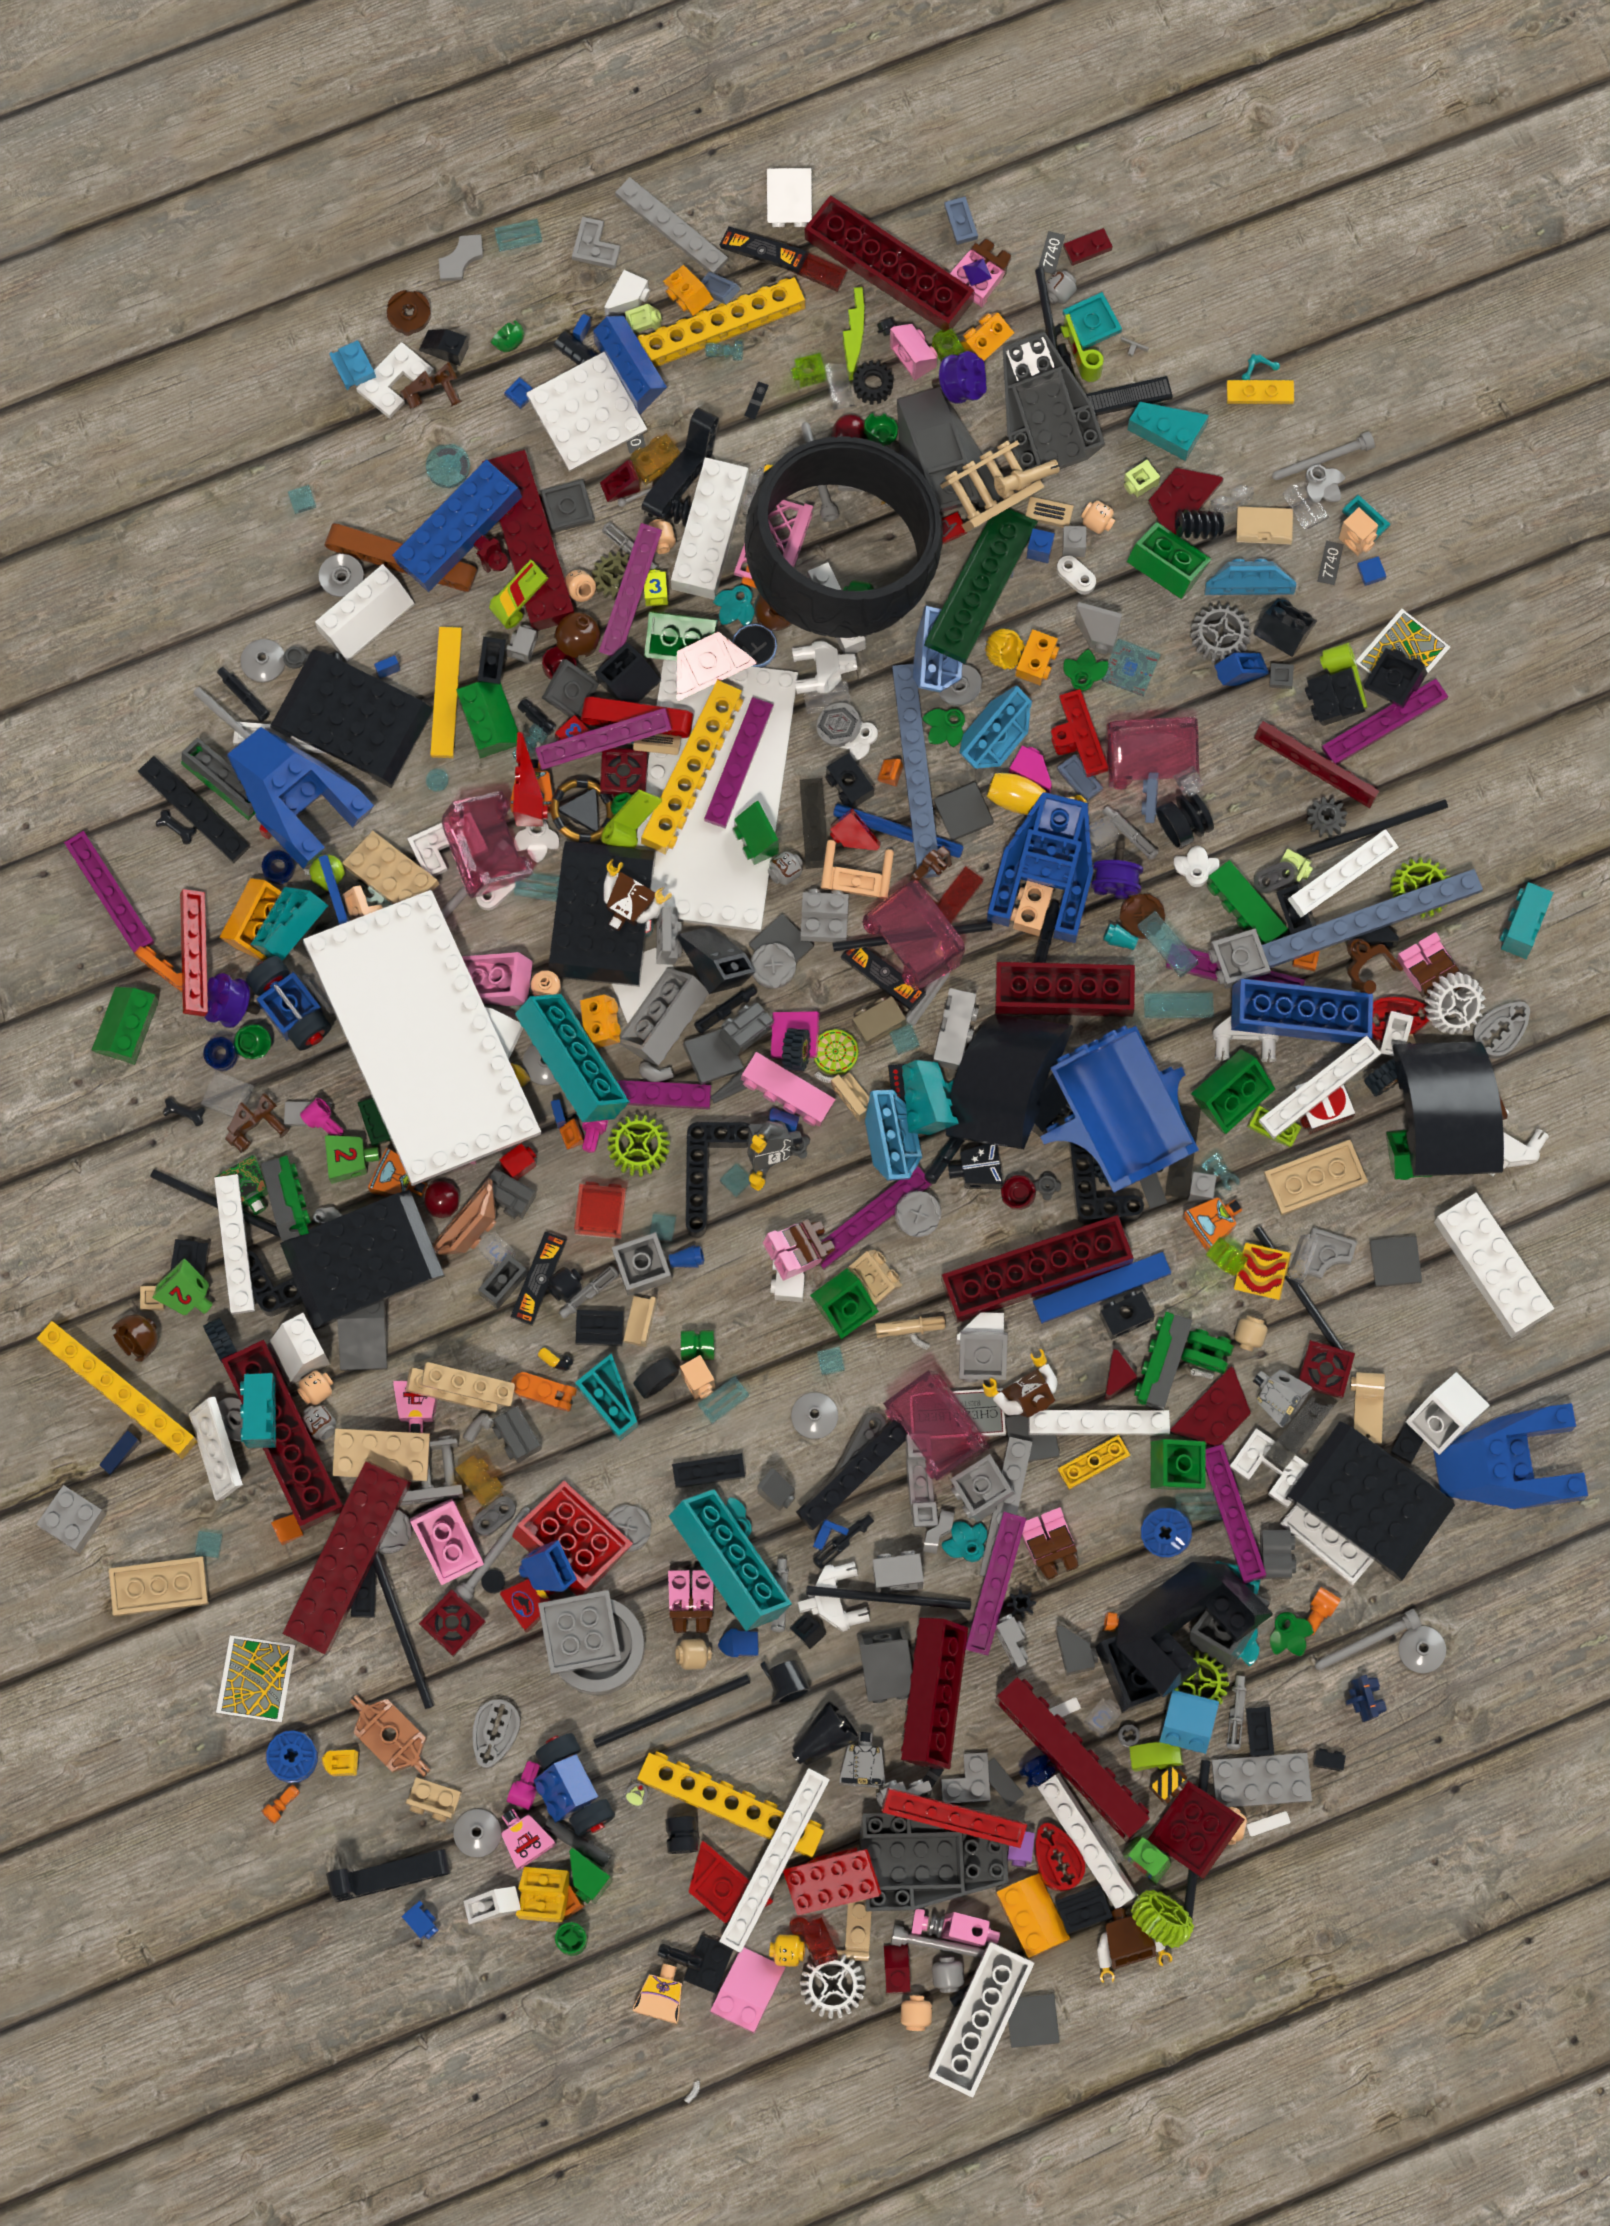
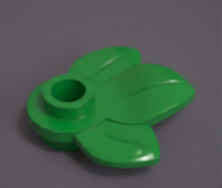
(1085, 668)
(942, 728)
(1292, 1637)

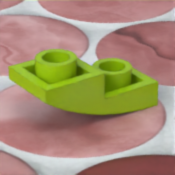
(1286, 1138)
(1155, 1755)

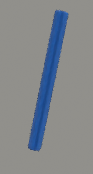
(895, 829)

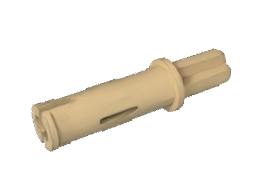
(910, 1326)

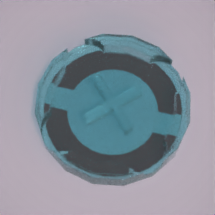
(447, 466)

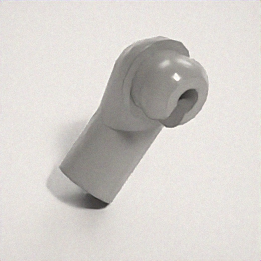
(654, 1075)
(326, 1214)
(475, 1427)

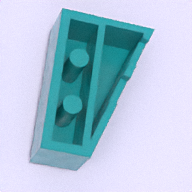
(1168, 427)
(1526, 920)
(288, 922)
(925, 1098)
(607, 1396)
(258, 1410)

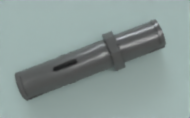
(577, 1842)

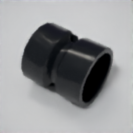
(681, 1835)

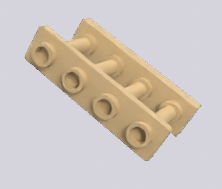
(992, 507)
(460, 1387)

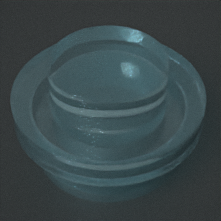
(437, 780)

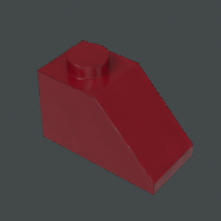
(897, 1969)

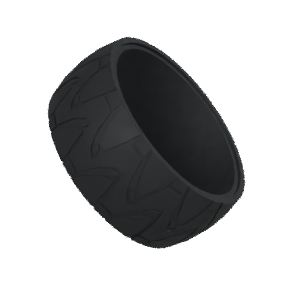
(861, 466)

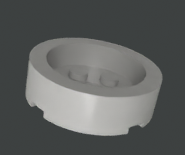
(613, 1676)

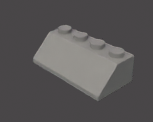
(663, 1015)

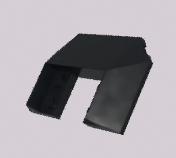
(1148, 1625)

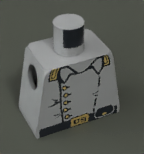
(1281, 1395)
(863, 1764)

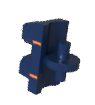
(1363, 1699)

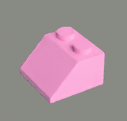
(912, 350)

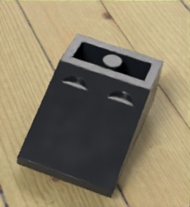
(716, 959)

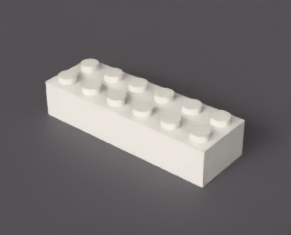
(709, 528)
(1494, 1265)
(981, 2019)

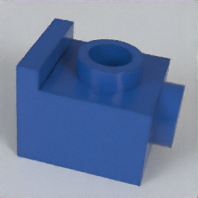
(421, 1921)

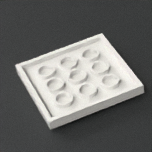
(586, 411)

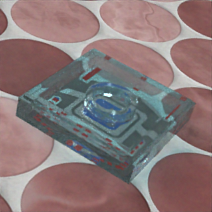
(1131, 667)

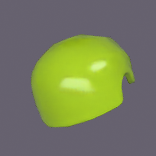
(317, 873)

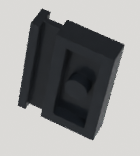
(193, 1252)
(599, 1327)
(1083, 1909)
(716, 1958)

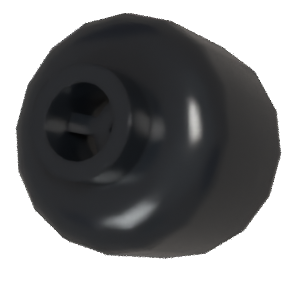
(565, 1284)

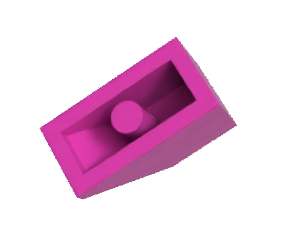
(1031, 766)

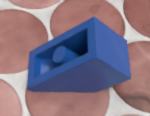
(1241, 668)

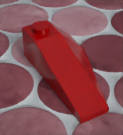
(528, 800)

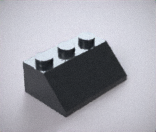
(1052, 1105)
(1125, 1680)

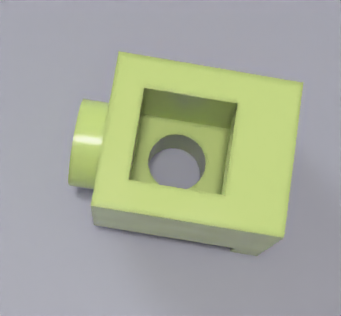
(1145, 473)

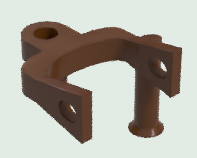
(411, 391)
(934, 861)
(1361, 956)
(241, 1125)

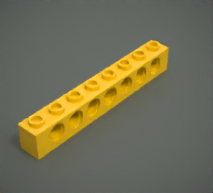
(731, 326)
(720, 696)
(117, 1390)
(657, 1762)

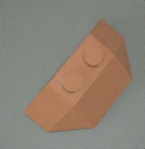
(469, 1223)

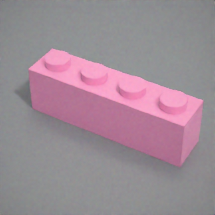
(787, 1089)

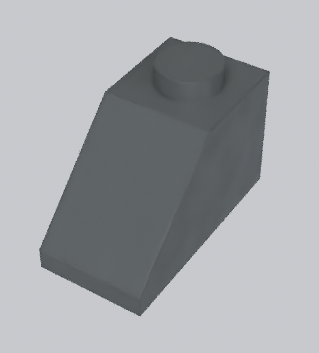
(776, 1490)
(1075, 1652)

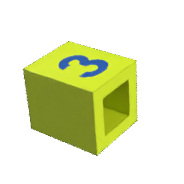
(655, 588)

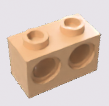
(1359, 532)
(1036, 909)
(698, 1378)

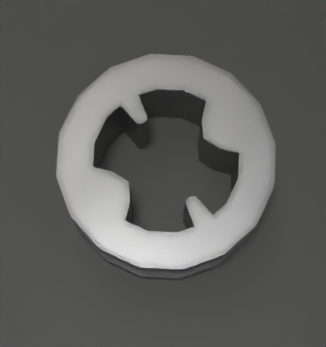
(1127, 1728)
(936, 1925)

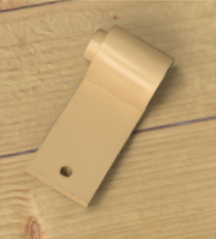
(1369, 1404)

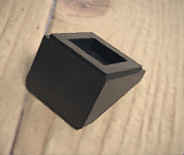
(808, 1630)

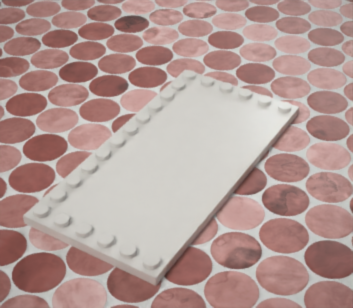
(707, 866)
(421, 1037)

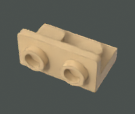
(851, 1094)
(875, 1275)
(433, 1799)

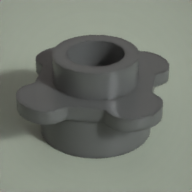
(801, 1151)
(1047, 1179)

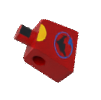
(523, 1603)

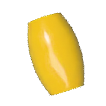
(1014, 792)

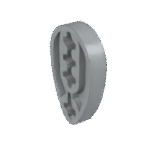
(1502, 1016)
(483, 1725)

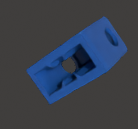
(547, 1568)

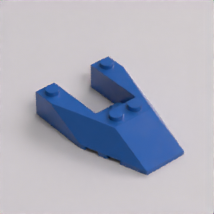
(286, 781)
(1049, 851)
(1496, 1465)

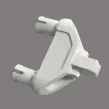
(828, 665)
(1224, 1034)
(1519, 1154)
(831, 1608)

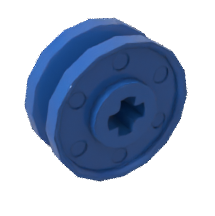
(1180, 1534)
(304, 1763)

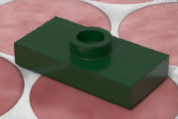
(373, 1122)

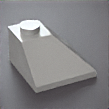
(1098, 627)

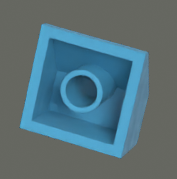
(1189, 1721)

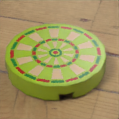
(836, 1052)

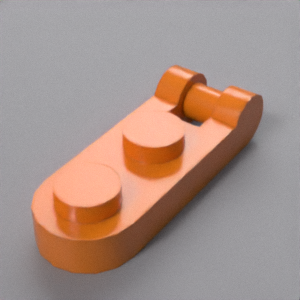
(162, 968)
(543, 1390)

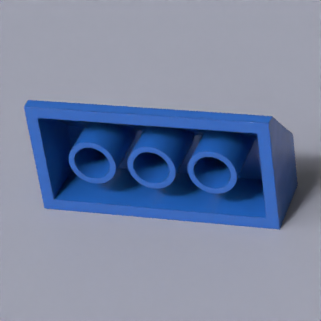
(629, 361)

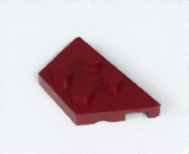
(1182, 491)
(1215, 1413)

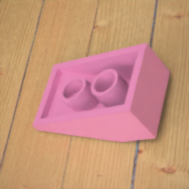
(500, 977)
(446, 1541)
(747, 1990)

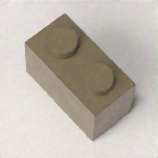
(878, 1021)

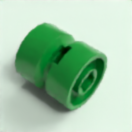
(697, 1344)
(571, 1939)

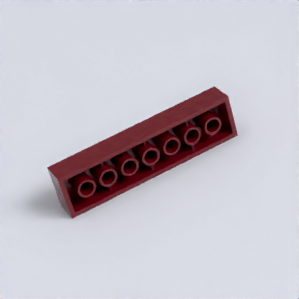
(889, 264)
(529, 538)
(1037, 1269)
(295, 1455)
(346, 1557)
(1072, 1759)

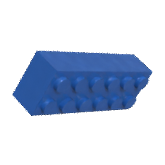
(457, 525)
(1301, 1011)

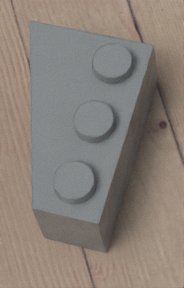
(955, 1028)

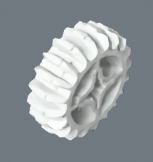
(1443, 1002)
(849, 1999)

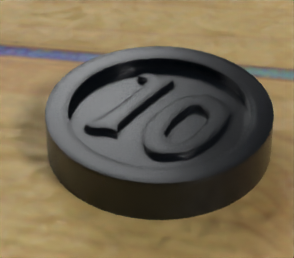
(493, 1581)

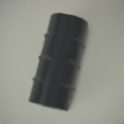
(573, 348)

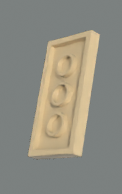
(388, 870)
(1315, 1177)
(397, 1452)
(158, 1586)

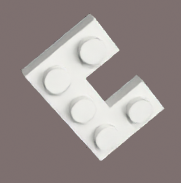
(398, 362)
(427, 847)
(1253, 1455)

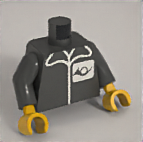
(767, 1146)

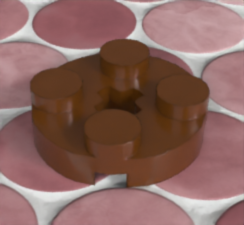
(408, 324)

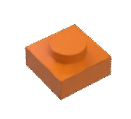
(1307, 962)
(574, 1903)

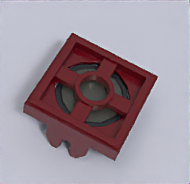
(623, 772)
(1325, 1370)
(452, 1623)

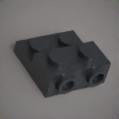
(1395, 677)
(1335, 697)

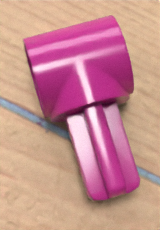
(318, 1115)
(593, 1130)
(522, 1792)

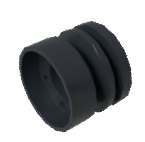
(1183, 820)

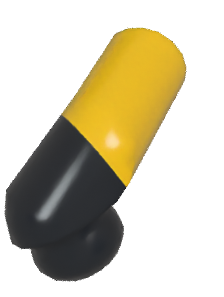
(553, 1361)

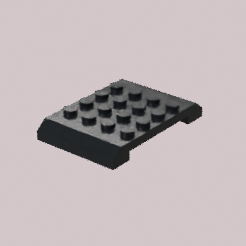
(352, 717)
(581, 938)
(362, 1258)
(1371, 1500)

